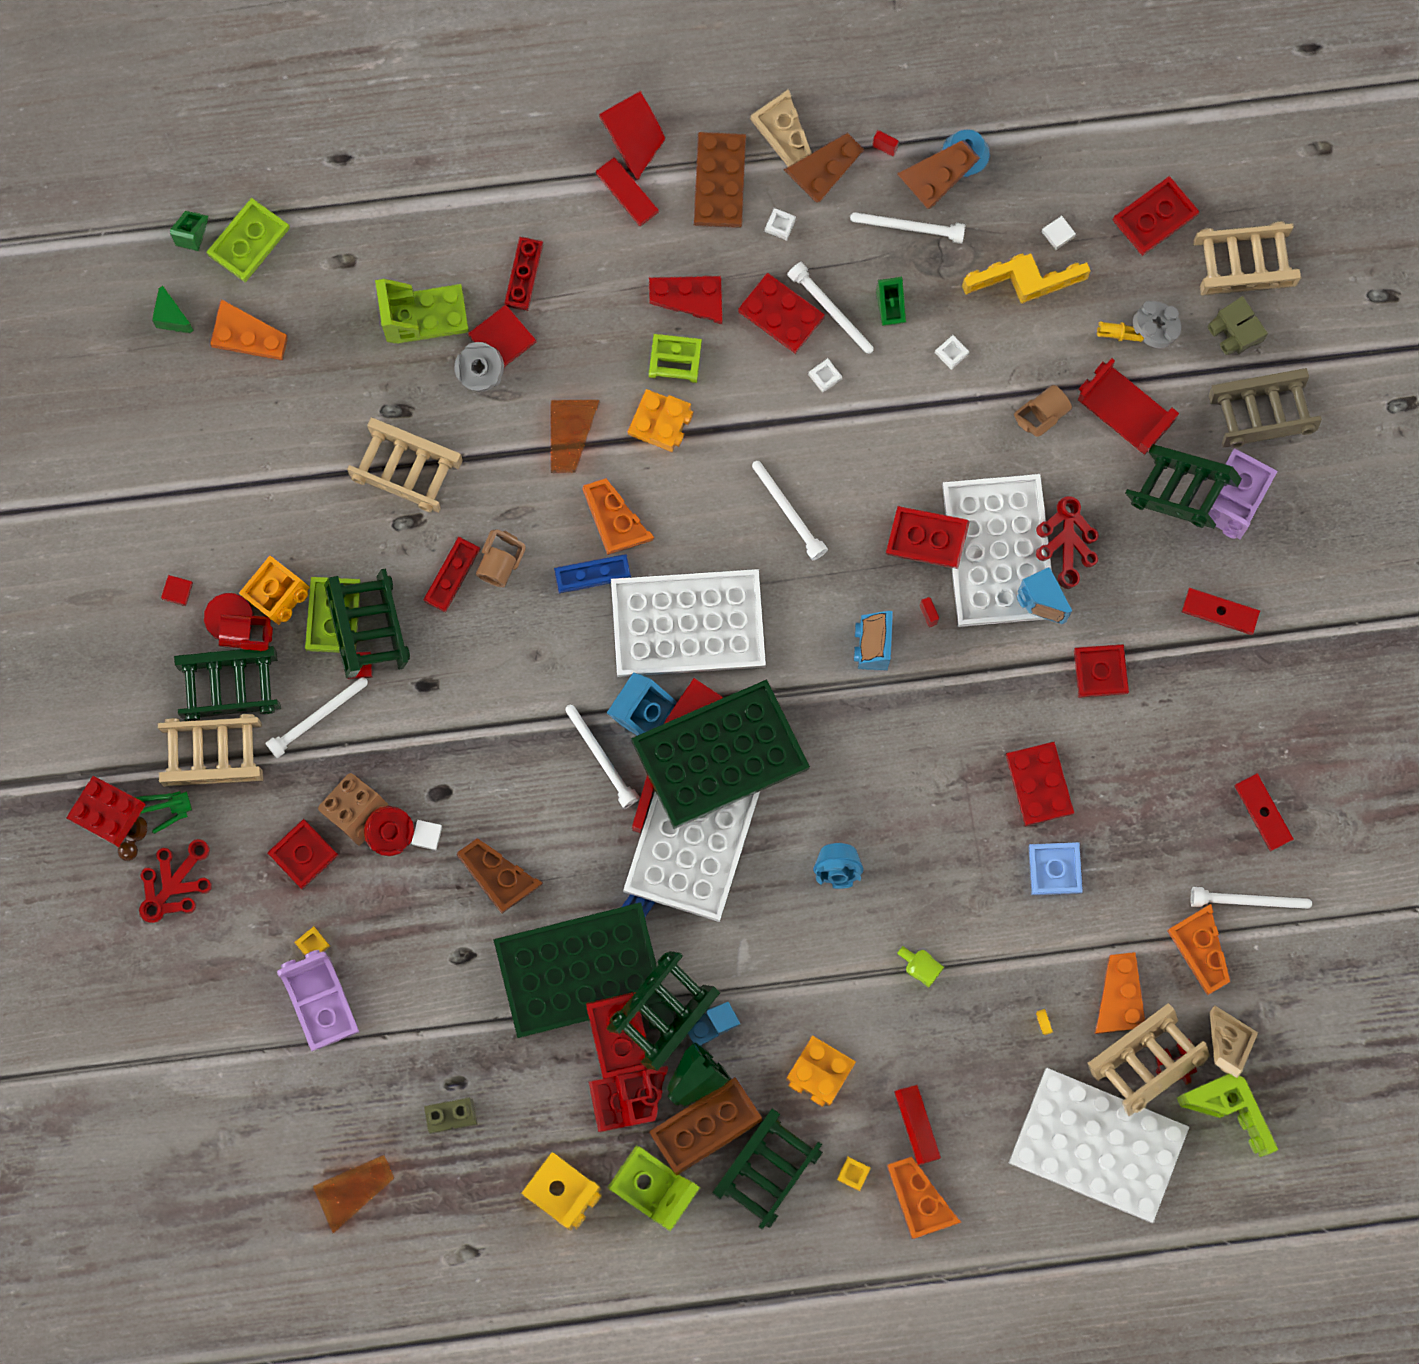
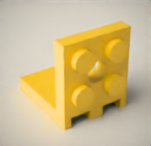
(576, 1198)

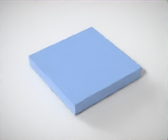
(1055, 868)

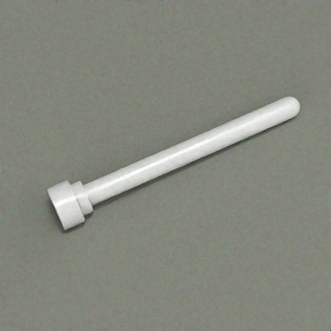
(954, 232)
(800, 274)
(814, 547)
(279, 744)
(626, 795)
(1202, 897)

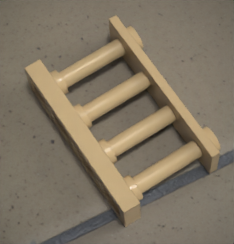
(1238, 280)
(403, 441)
(223, 771)
(1138, 1038)

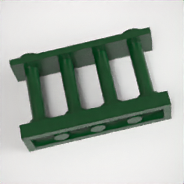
(1183, 464)
(348, 638)
(213, 662)
(686, 1015)
(757, 1146)

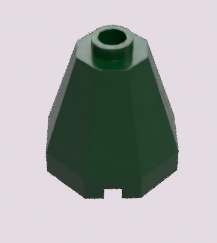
(696, 1076)

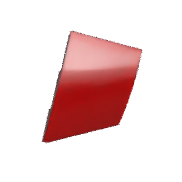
(634, 132)
(627, 1098)

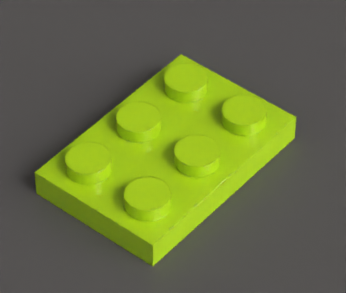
(248, 240)
(320, 627)

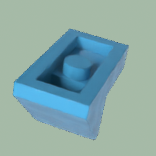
(713, 1024)

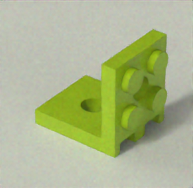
(664, 1196)

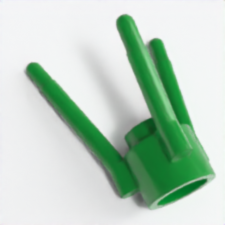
(178, 803)

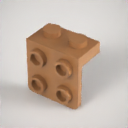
(351, 806)

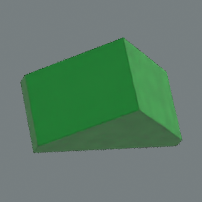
(189, 230)
(891, 300)
(168, 315)

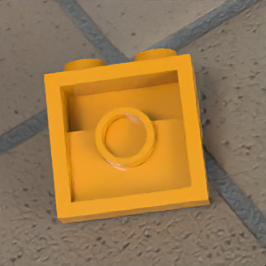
(660, 420)
(275, 590)
(820, 1071)

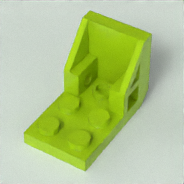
(420, 314)
(1213, 1101)

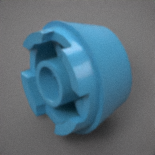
(976, 142)
(838, 865)

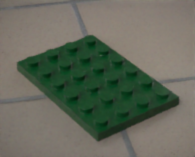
(720, 754)
(572, 963)

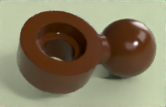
(128, 849)

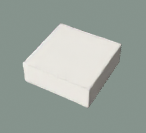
(780, 224)
(1058, 233)
(952, 352)
(825, 375)
(426, 835)

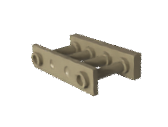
(1270, 386)

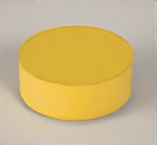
(1044, 1022)

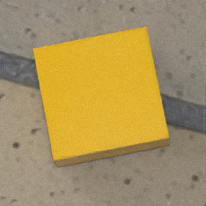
(312, 941)
(853, 1173)

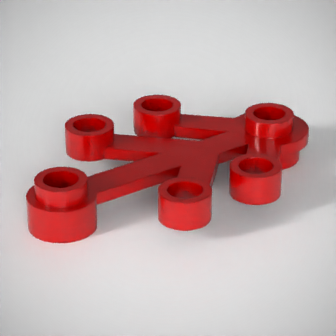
(1069, 540)
(172, 884)

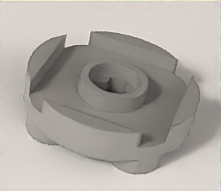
(1163, 314)
(469, 358)

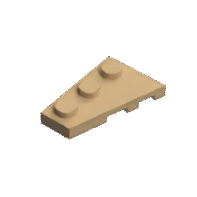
(1231, 1041)

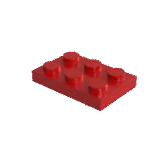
(1155, 215)
(781, 313)
(927, 537)
(1039, 783)
(106, 811)
(615, 1051)

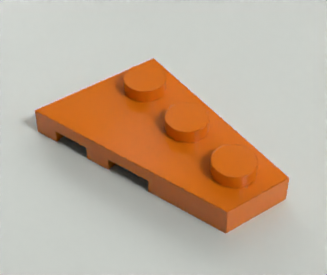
(1201, 949)

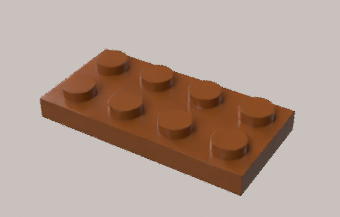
(719, 179)
(705, 1126)

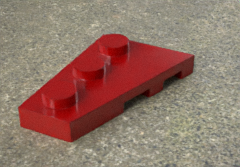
(691, 295)

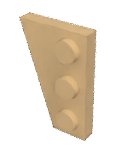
(782, 129)

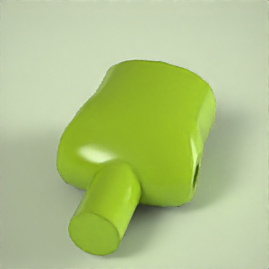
(921, 965)

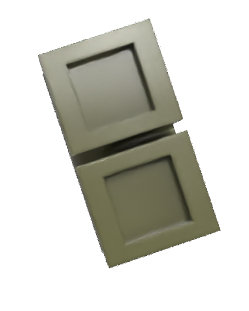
(1239, 327)
(450, 1114)

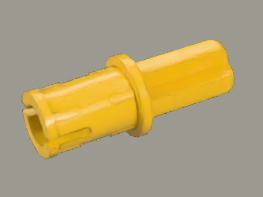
(1118, 331)

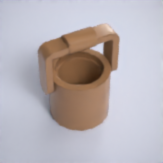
(1047, 408)
(498, 564)

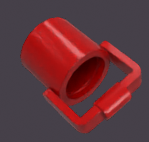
(235, 632)

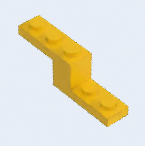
(1025, 277)

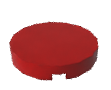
(224, 604)
(388, 830)

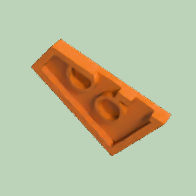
(246, 334)
(614, 520)
(1121, 997)
(919, 1200)

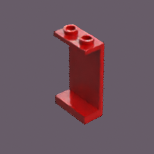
(1125, 407)

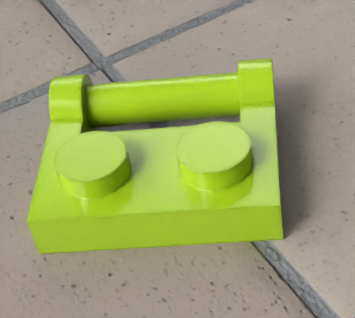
(676, 350)

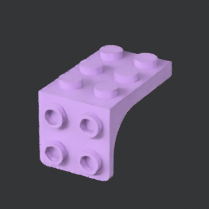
(1237, 505)
(318, 999)

